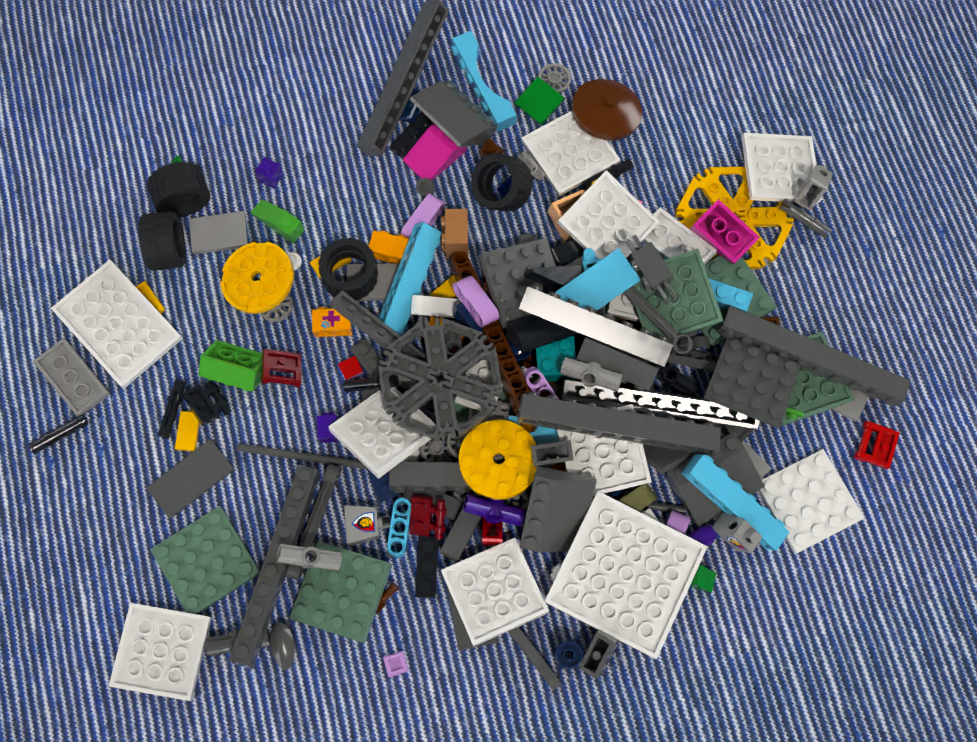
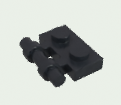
(201, 405)

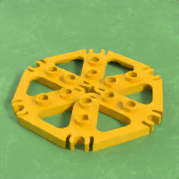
(741, 208)

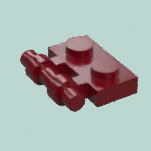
(421, 516)

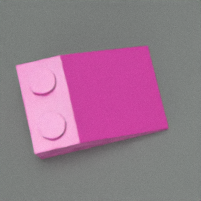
(432, 153)
(725, 232)

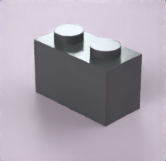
(598, 654)

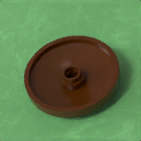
(606, 109)

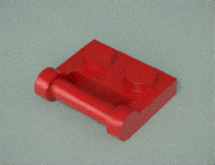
(883, 447)

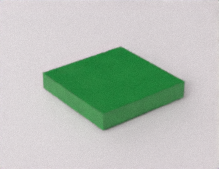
(539, 101)

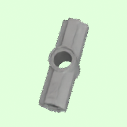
(599, 377)
(321, 558)

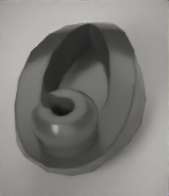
(282, 645)

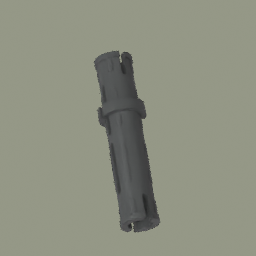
(811, 222)

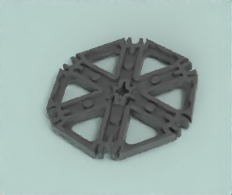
(452, 371)

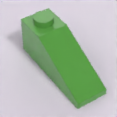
(278, 220)

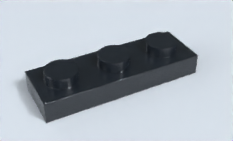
(411, 135)
(427, 567)

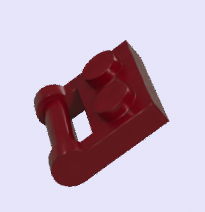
(282, 362)

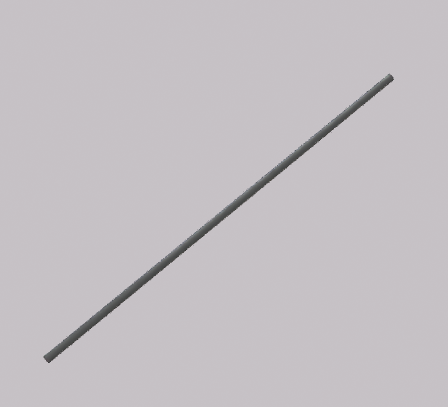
(358, 464)

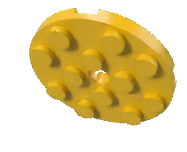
(275, 279)
(494, 479)

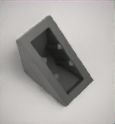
(551, 452)

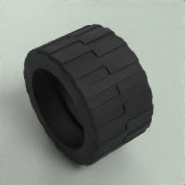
(483, 177)
(178, 189)
(162, 240)
(345, 249)

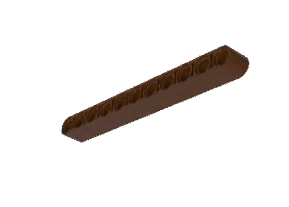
(494, 330)

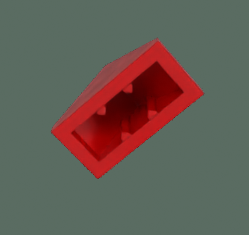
(492, 533)

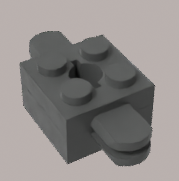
(652, 268)

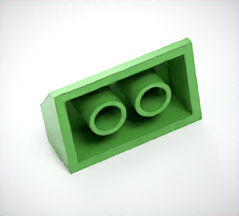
(231, 365)

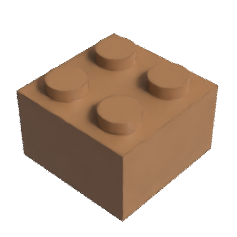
(454, 231)

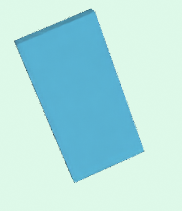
(601, 282)

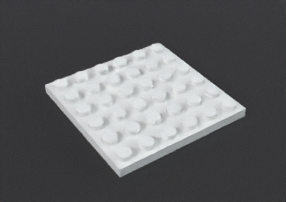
(626, 574)

